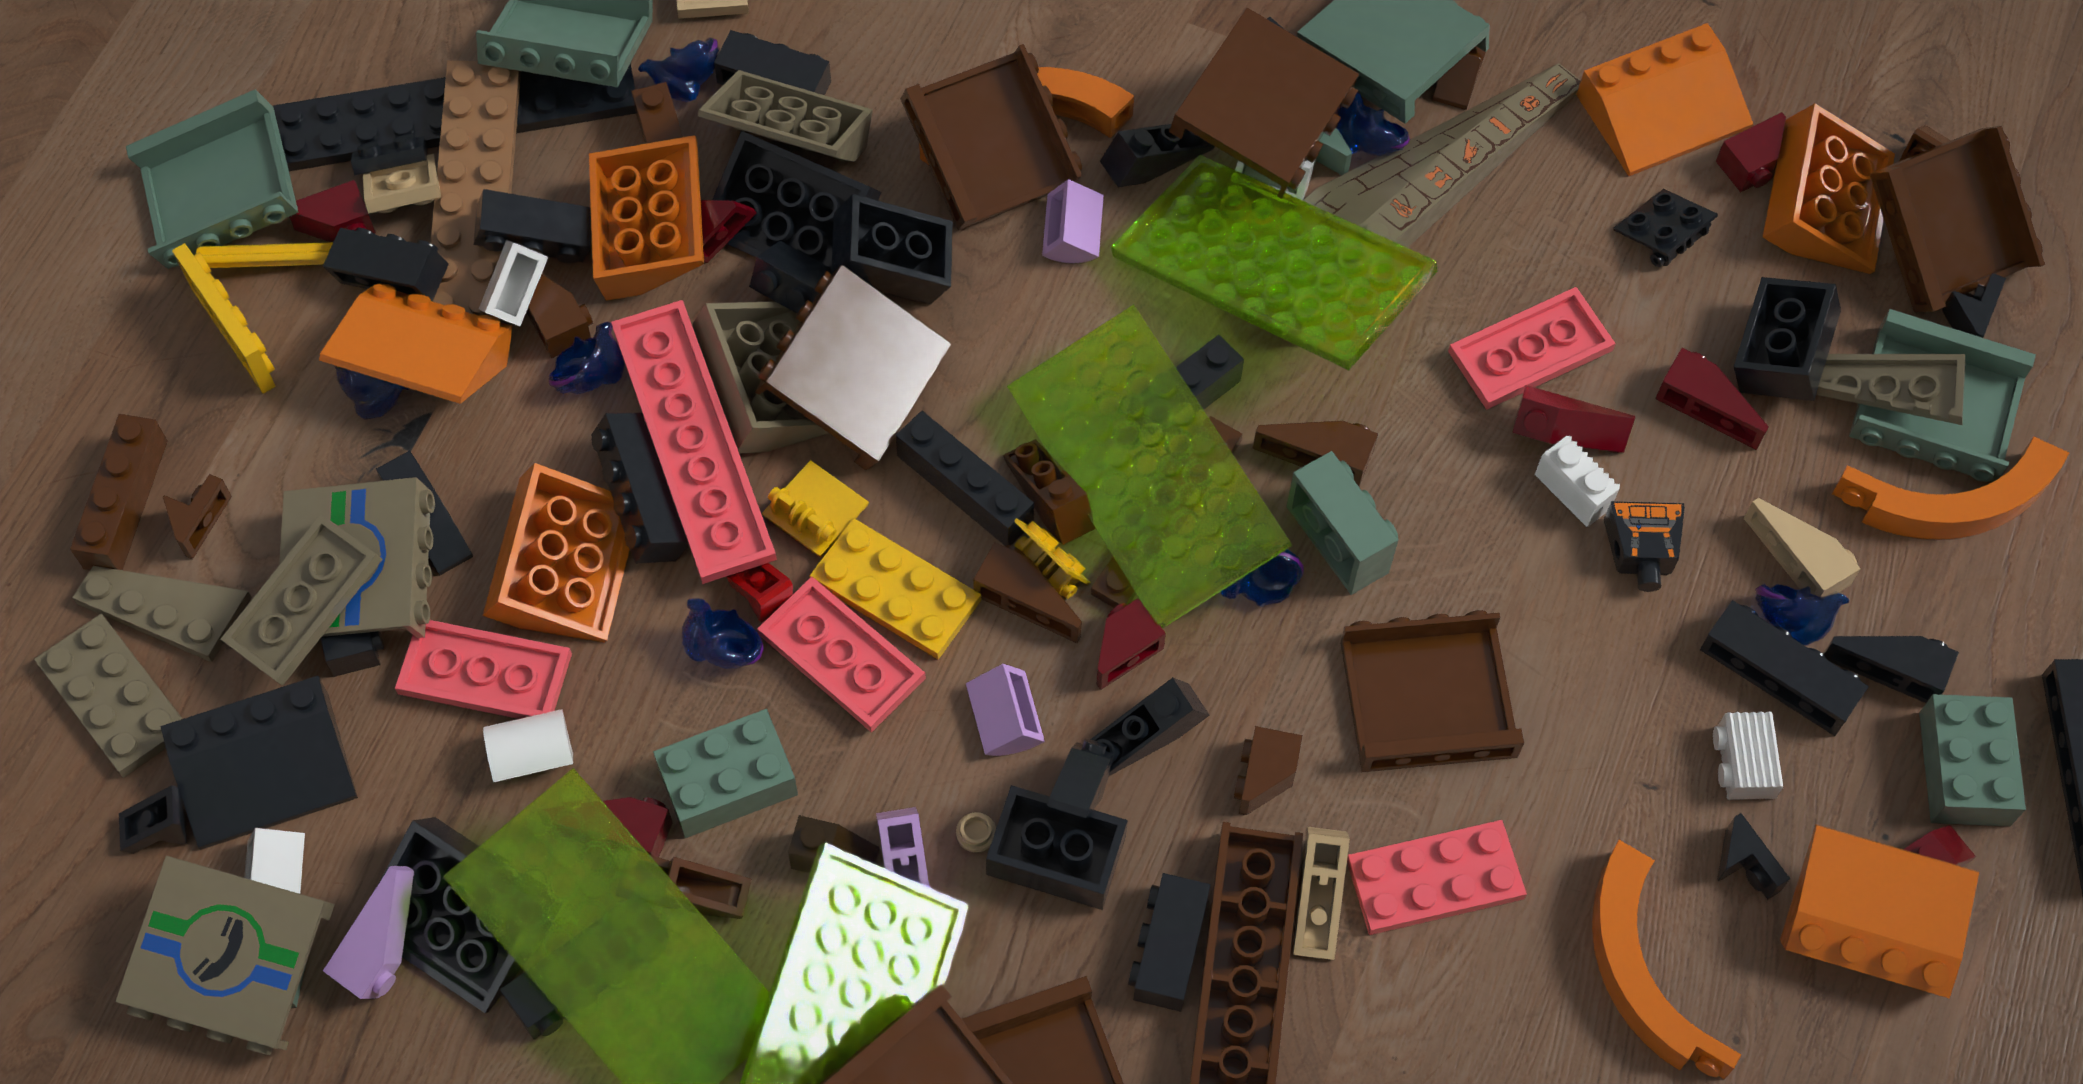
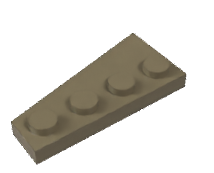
(1902, 383)
(165, 608)

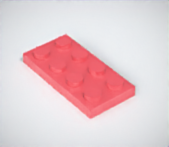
(1531, 347)
(841, 654)
(483, 671)
(1436, 877)

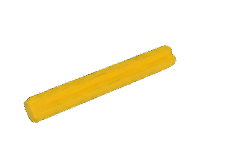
(265, 255)

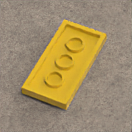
(226, 317)
(896, 588)

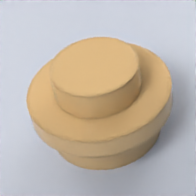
(975, 832)

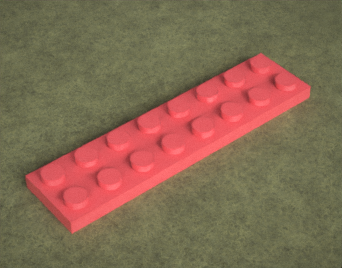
(693, 442)

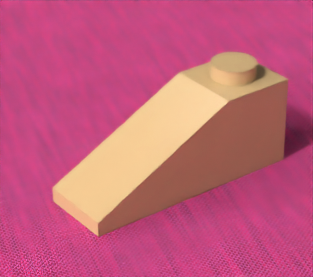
(1803, 550)
(1321, 892)

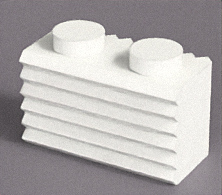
(1577, 480)
(1748, 756)

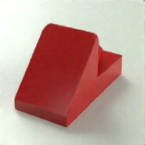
(763, 588)

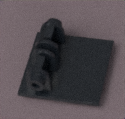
(1667, 225)

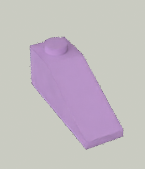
(903, 844)
(375, 941)

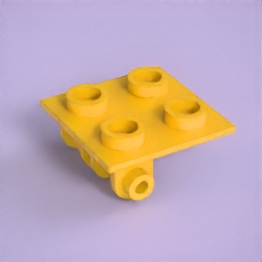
(814, 508)
(1040, 548)

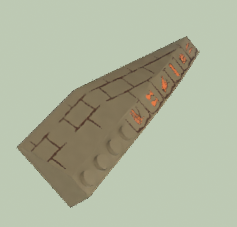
(1416, 186)

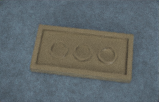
(301, 599)
(110, 693)

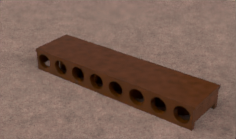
(1246, 957)

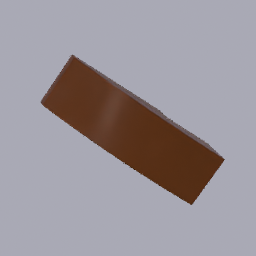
(708, 888)

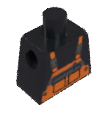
(1645, 539)

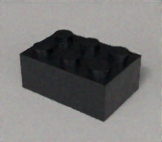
(893, 248)
(1787, 338)
(1055, 849)

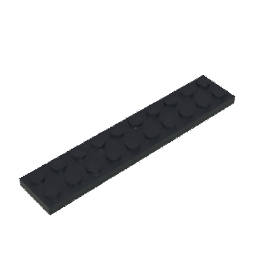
(334, 126)

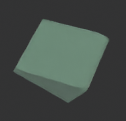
(1335, 153)

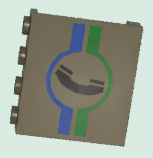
(394, 524)
(221, 954)

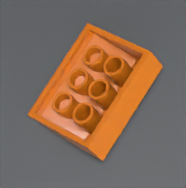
(1665, 99)
(1824, 192)
(645, 215)
(419, 343)
(559, 558)
(1881, 911)

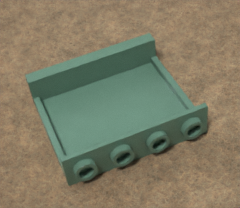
(567, 38)
(1396, 45)
(215, 176)
(1990, 405)

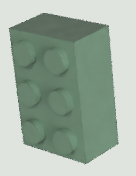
(1342, 522)
(1972, 760)
(726, 773)

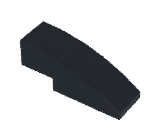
(448, 544)

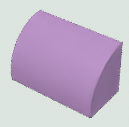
(1072, 223)
(1005, 711)

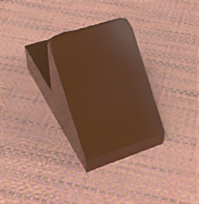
(1458, 82)
(195, 521)

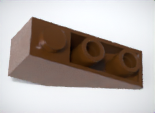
(1056, 498)

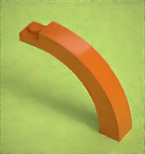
(1085, 100)
(1953, 514)
(1628, 977)

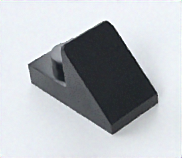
(1974, 312)
(153, 820)
(1745, 849)

